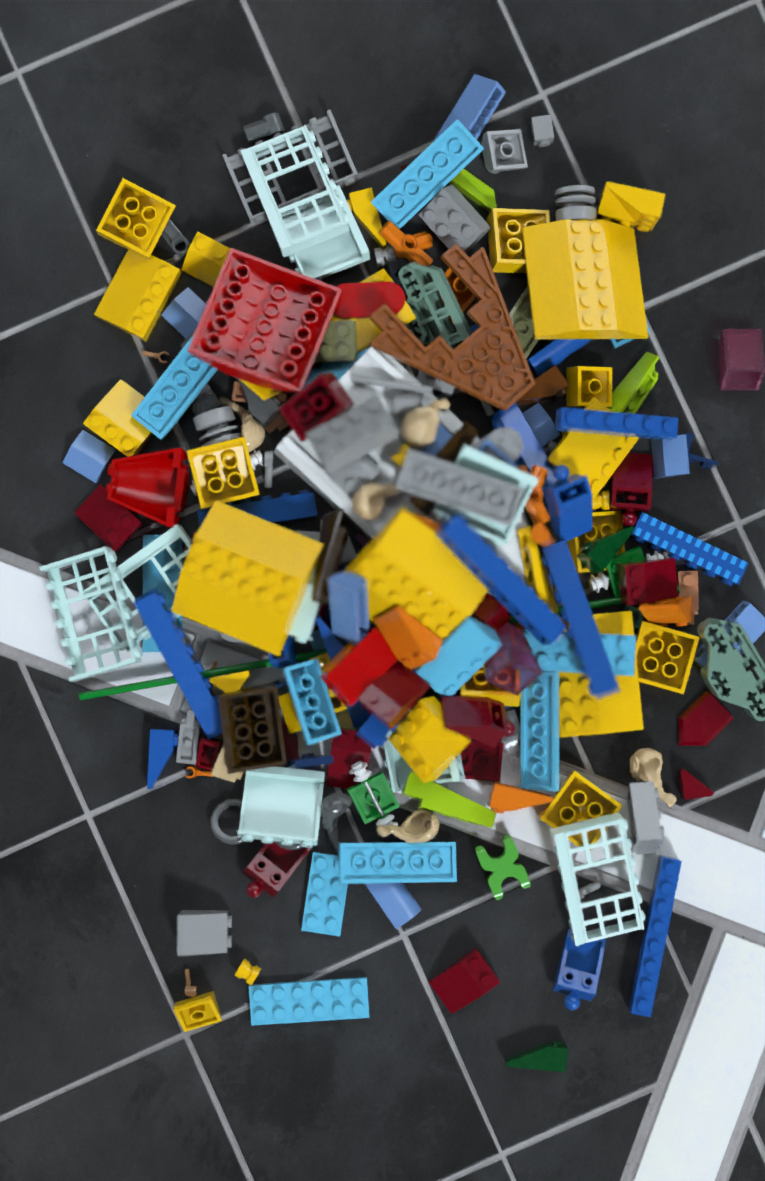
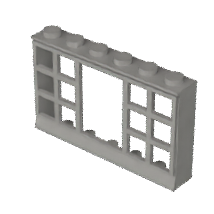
(317, 127)

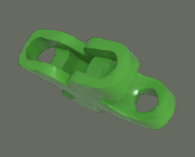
(502, 866)

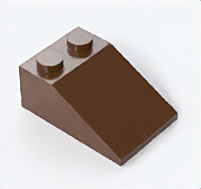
(546, 387)

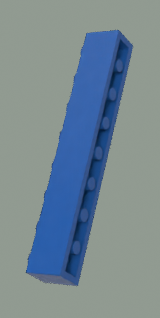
(500, 580)
(581, 620)
(180, 660)
(654, 935)

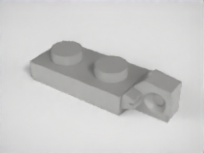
(188, 739)

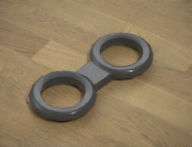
(234, 839)

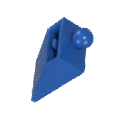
(569, 508)
(582, 966)

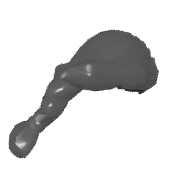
(331, 809)

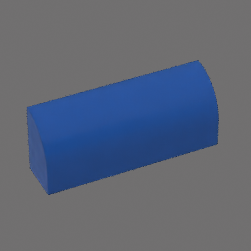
(554, 354)

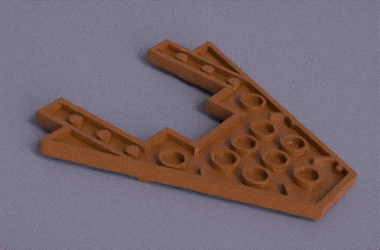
(483, 365)

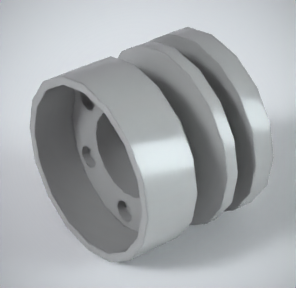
(575, 202)
(216, 425)

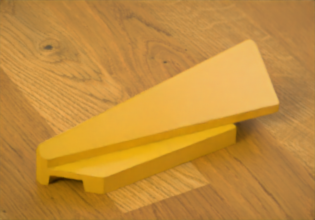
(534, 569)

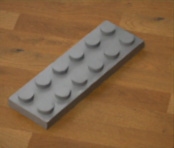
(459, 487)

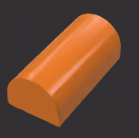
(541, 535)

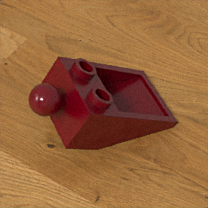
(632, 482)
(476, 718)
(276, 865)

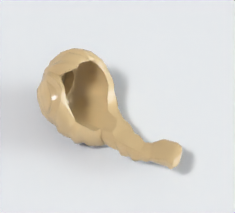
(421, 424)
(251, 428)
(371, 498)
(647, 767)
(417, 827)

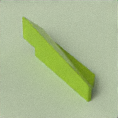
(475, 190)
(635, 386)
(446, 802)

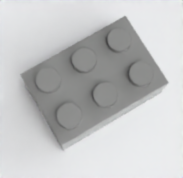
(454, 219)
(645, 816)

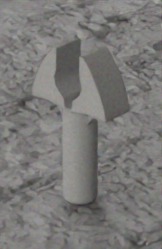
(268, 463)
(589, 888)

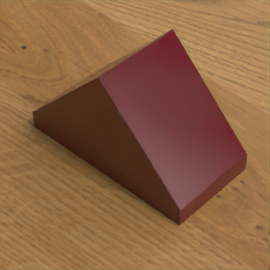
(208, 753)
(691, 787)

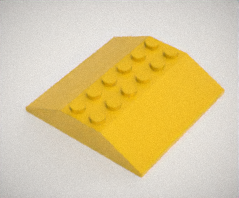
(584, 280)
(419, 574)
(246, 577)
(584, 714)

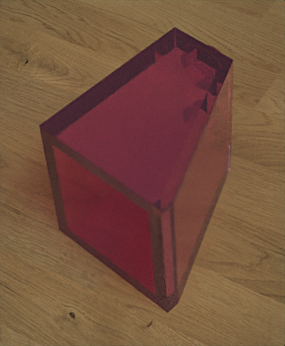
(741, 359)
(514, 663)

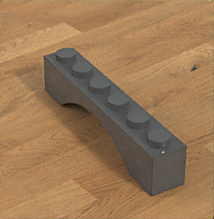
(262, 410)

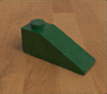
(600, 552)
(543, 1057)

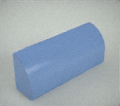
(476, 105)
(349, 606)
(751, 621)
(395, 901)

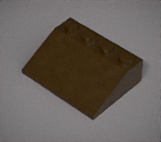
(252, 728)

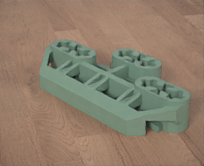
(428, 306)
(730, 666)

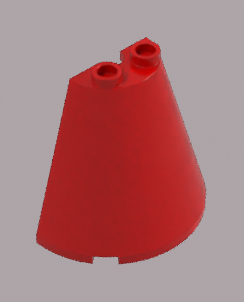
(151, 484)

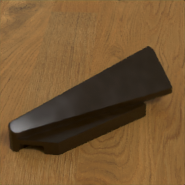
(448, 453)
(334, 538)

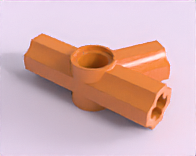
(408, 245)
(534, 503)

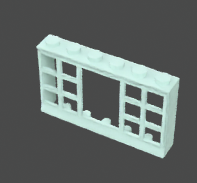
(273, 213)
(130, 565)
(66, 622)
(570, 887)

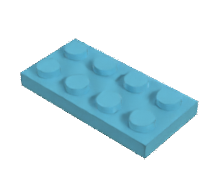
(324, 896)

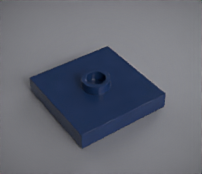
(309, 760)

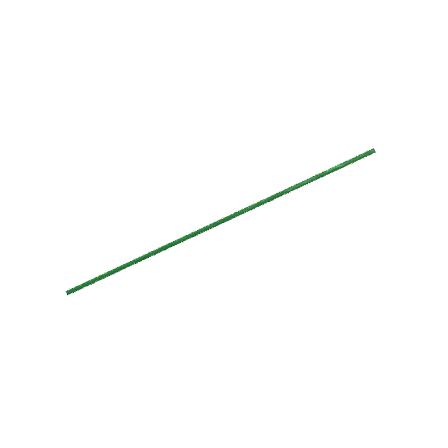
(265, 663)

